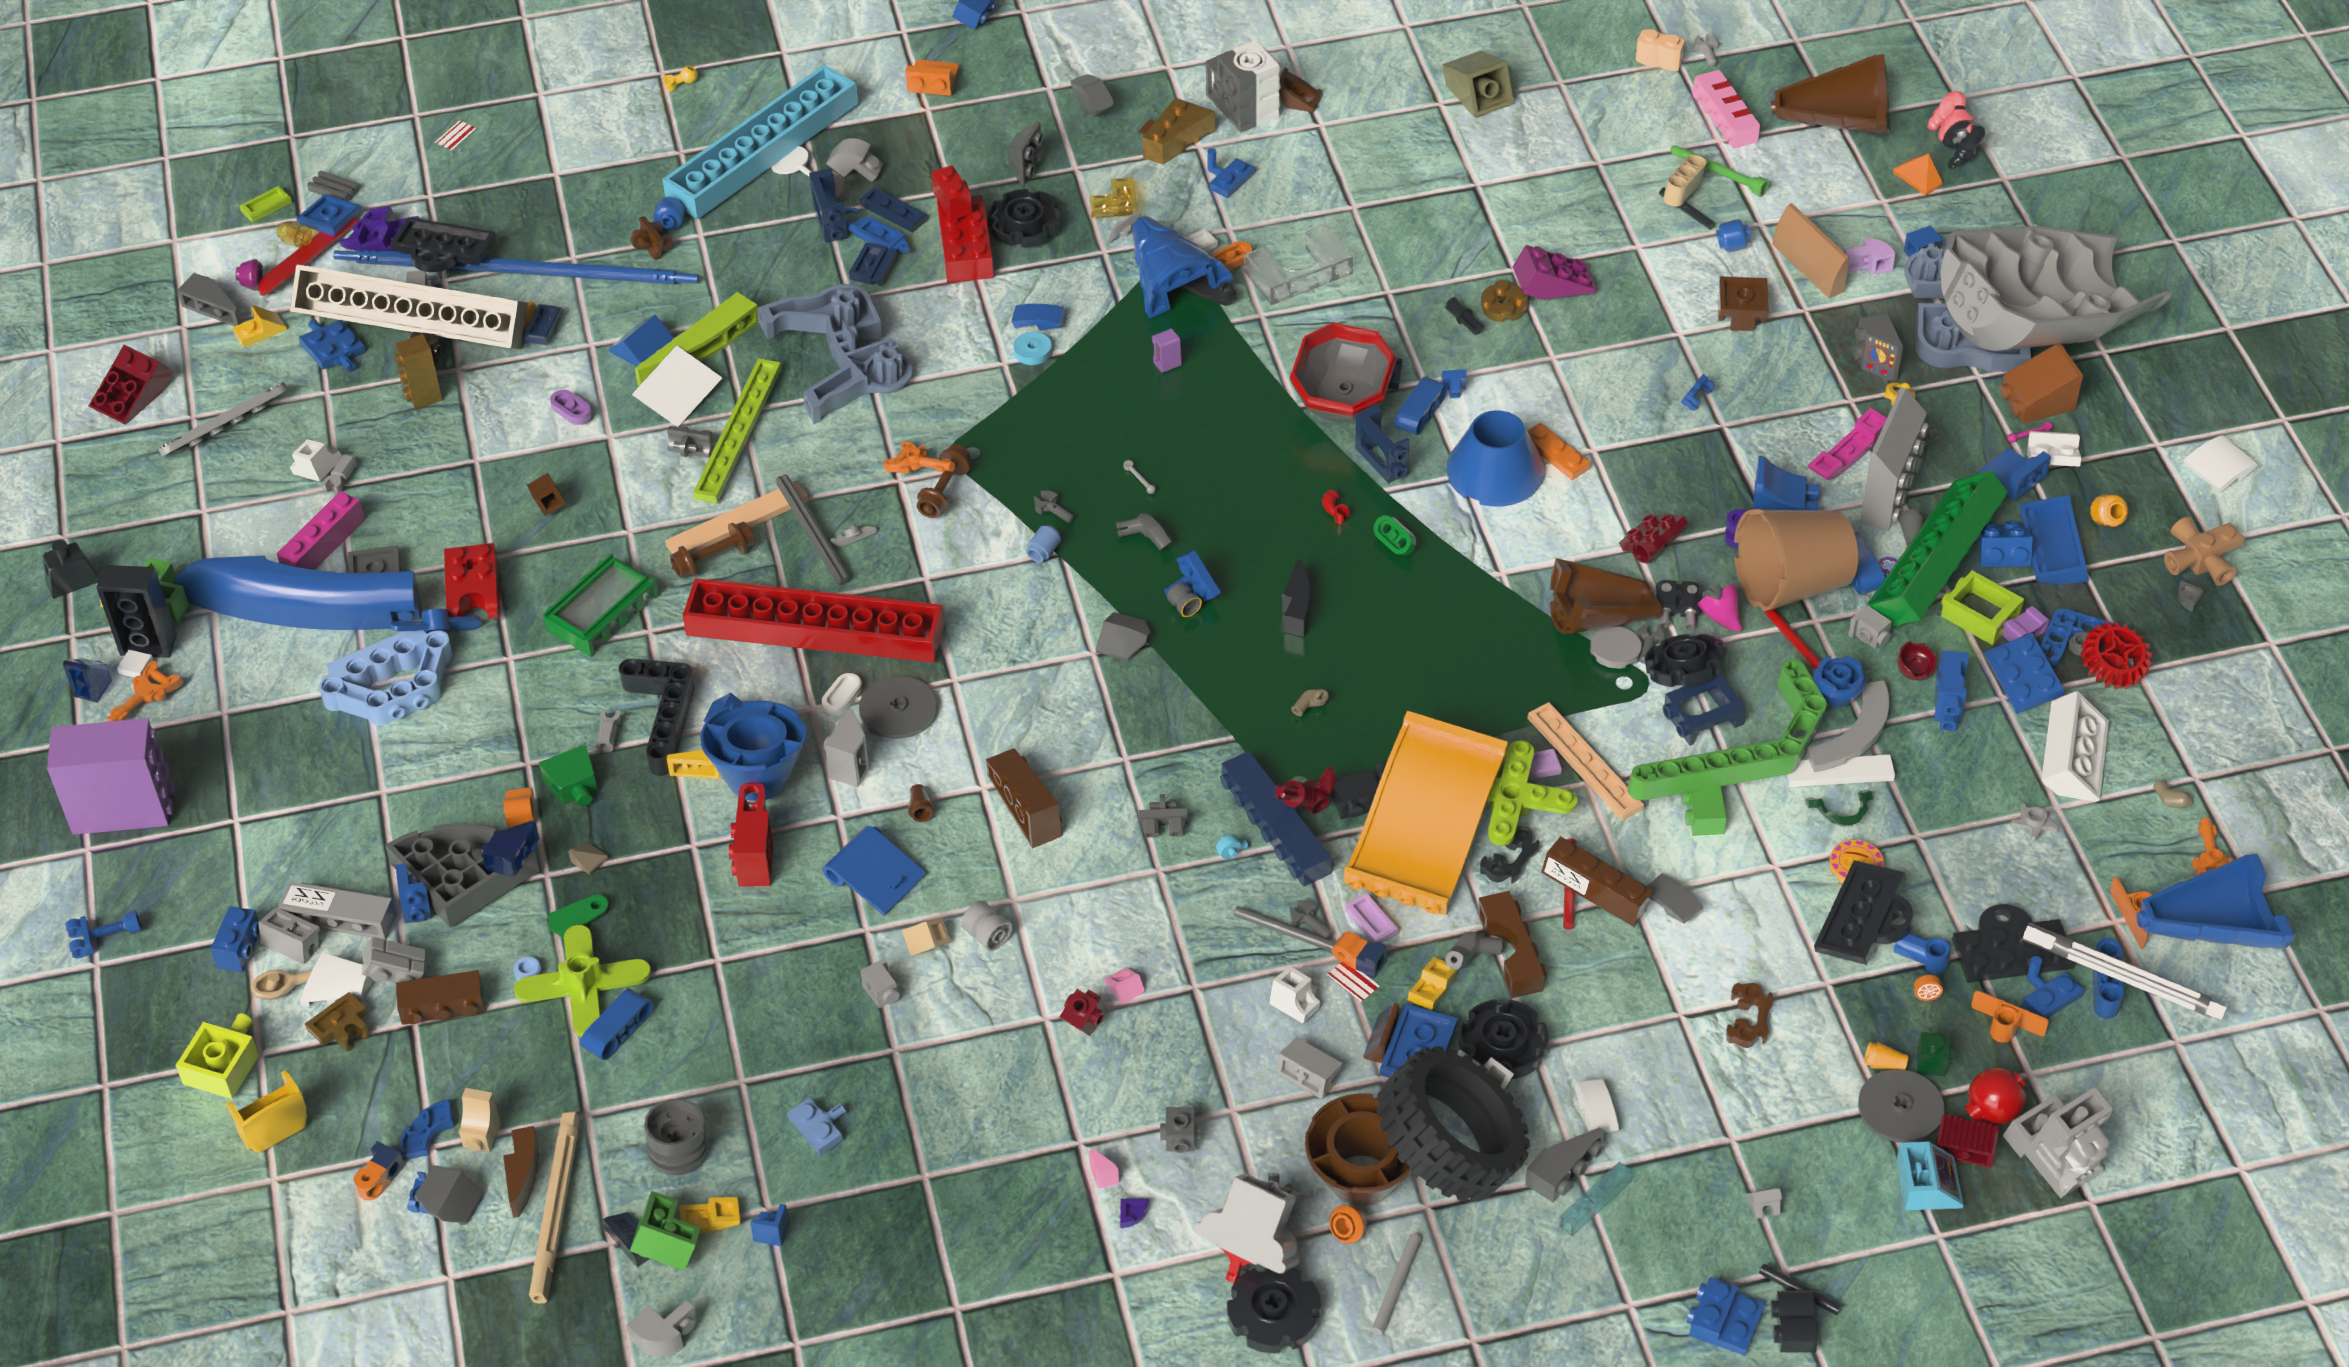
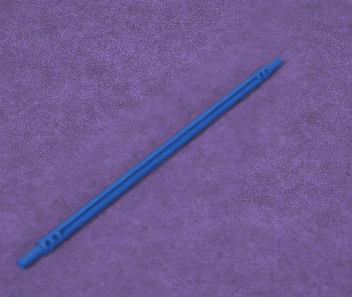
(531, 267)

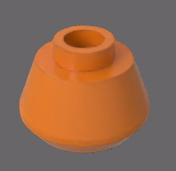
(1347, 1223)

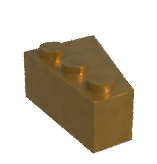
(1175, 129)
(417, 372)

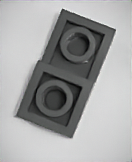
(1674, 898)

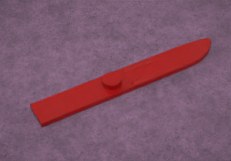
(300, 257)

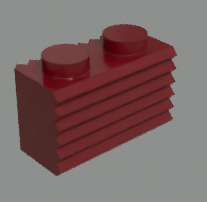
(1968, 1140)

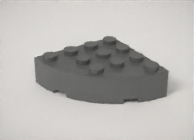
(454, 868)

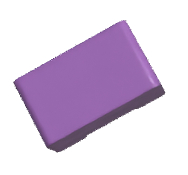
(1166, 350)
(2029, 622)

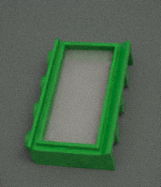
(597, 602)

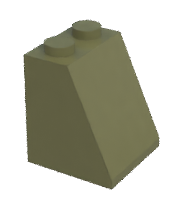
(1479, 82)

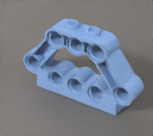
(353, 674)

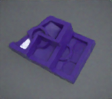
(374, 230)

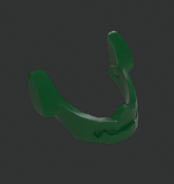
(1864, 796)

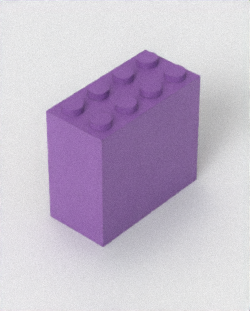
(110, 776)

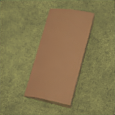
(1811, 251)

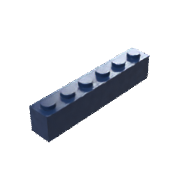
(1277, 821)

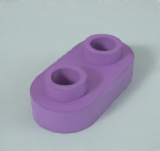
(570, 407)

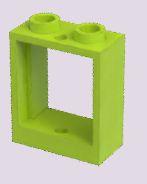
(1974, 622)

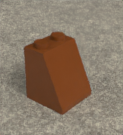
(2043, 385)

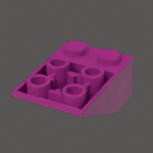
(1551, 274)

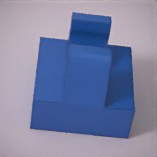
(1455, 380)

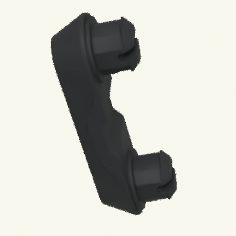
(1223, 294)

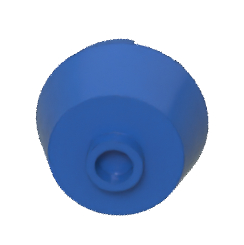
(1840, 680)

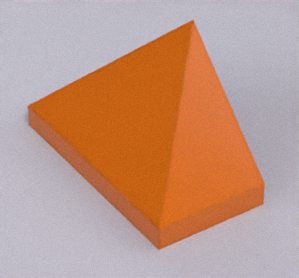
(1920, 174)

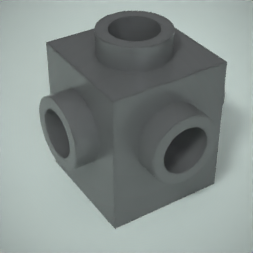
(1180, 1129)

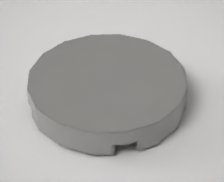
(1615, 647)

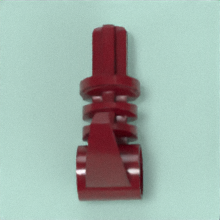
(1309, 793)

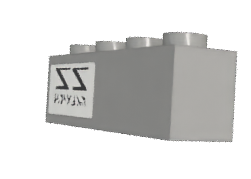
(340, 909)

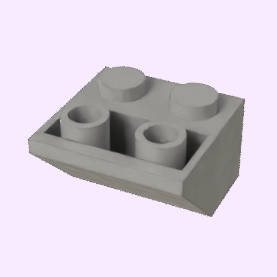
(847, 751)

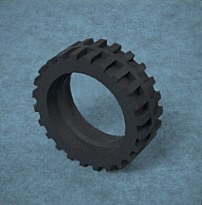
(1430, 1147)

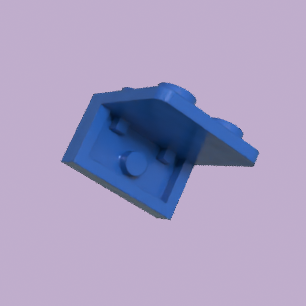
(2005, 545)

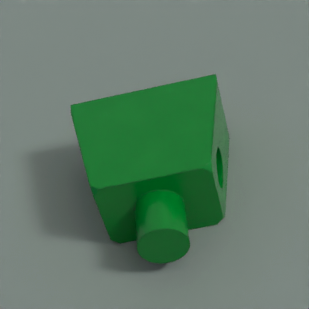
(570, 776)

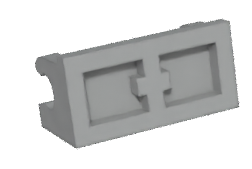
(288, 934)
(1308, 1067)

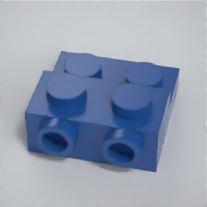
(1725, 1316)

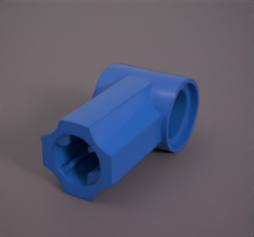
(1925, 952)

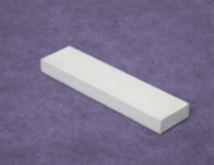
(1855, 770)

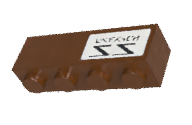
(1596, 881)

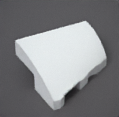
(334, 978)

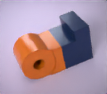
(1360, 953)
(379, 1171)

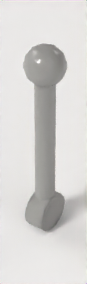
(1128, 465)

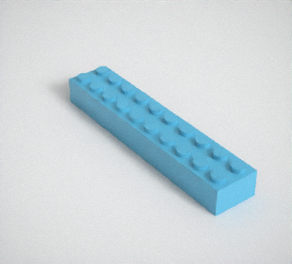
(761, 141)

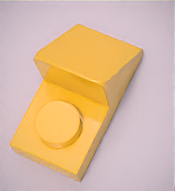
(263, 326)

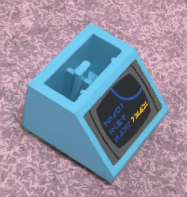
(1927, 1177)

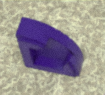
(1133, 1211)

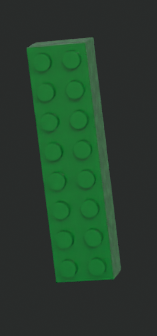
(1938, 548)

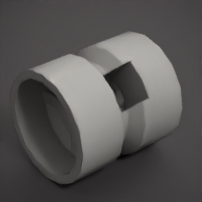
(985, 925)

